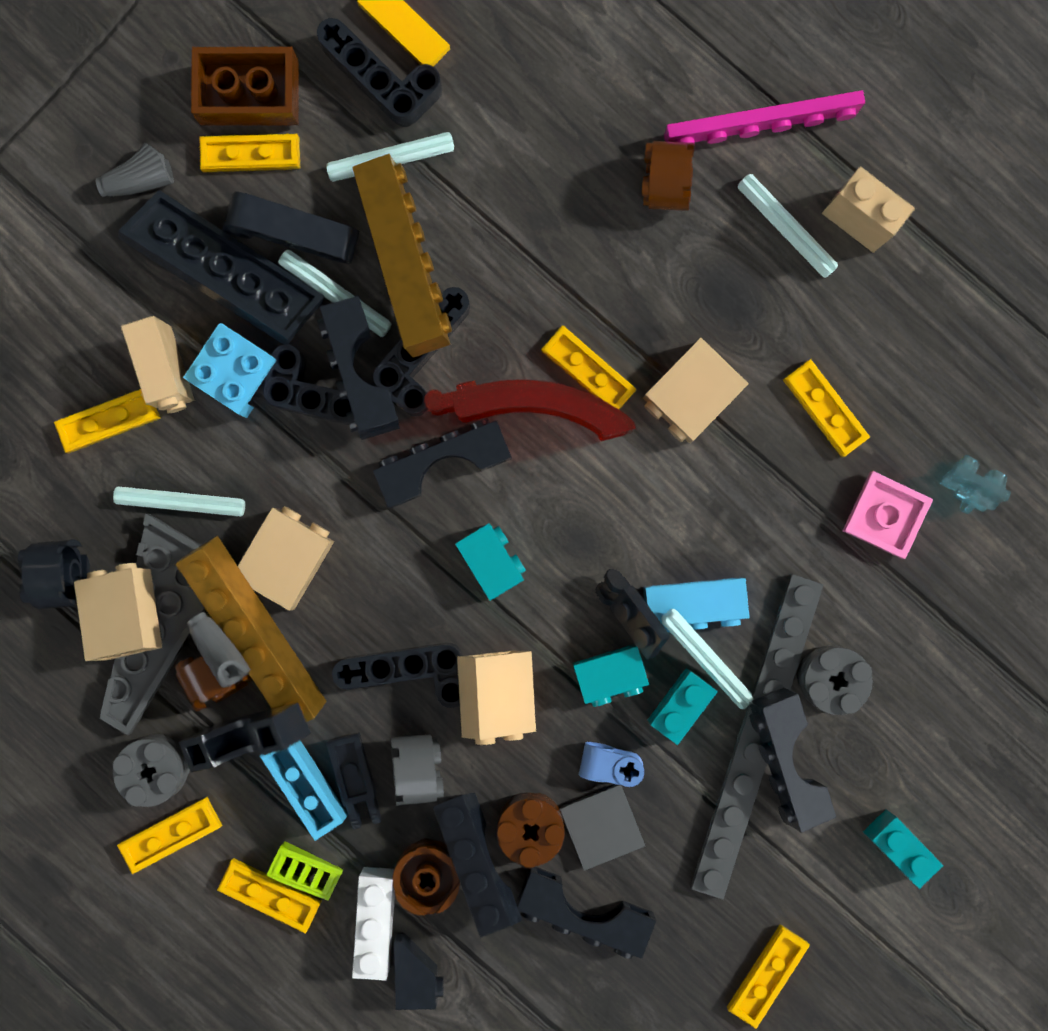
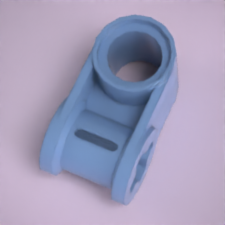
(604, 764)

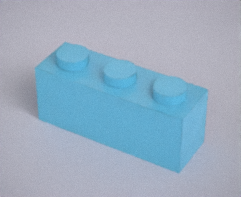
(701, 601)
(306, 789)

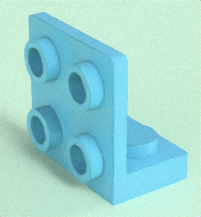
(230, 369)

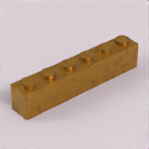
(401, 255)
(250, 628)

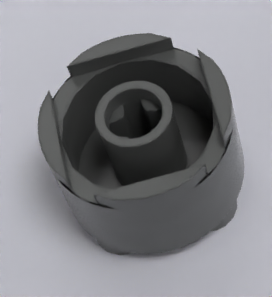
(839, 698)
(415, 769)
(137, 783)

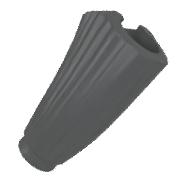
(139, 174)
(217, 650)

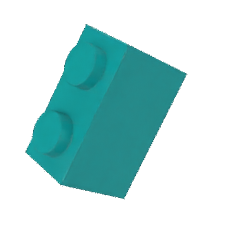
(490, 560)
(610, 675)
(681, 706)
(903, 848)

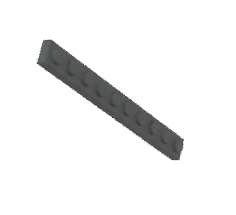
(746, 763)

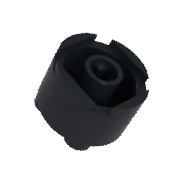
(50, 573)

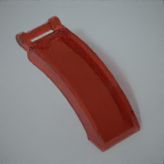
(531, 396)

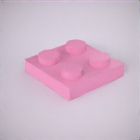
(887, 515)

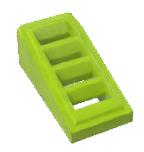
(310, 860)

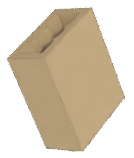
(868, 210)
(158, 364)
(694, 391)
(284, 557)
(117, 613)
(496, 696)

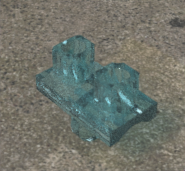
(974, 489)

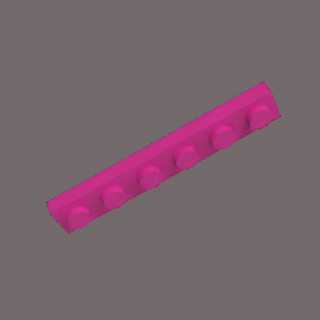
(777, 118)

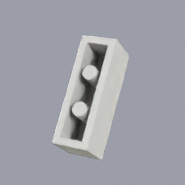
(374, 924)

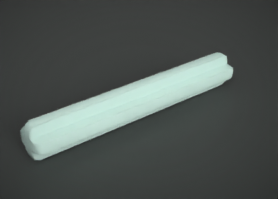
(400, 153)
(787, 225)
(330, 289)
(179, 501)
(707, 658)

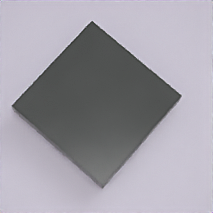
(602, 826)

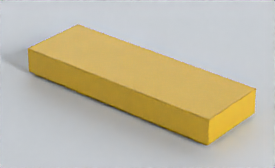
(407, 29)
(249, 152)
(587, 368)
(826, 408)
(105, 421)
(169, 835)
(269, 896)
(768, 976)

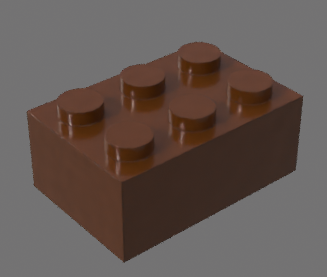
(245, 86)

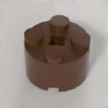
(670, 175)
(202, 685)
(530, 848)
(435, 893)

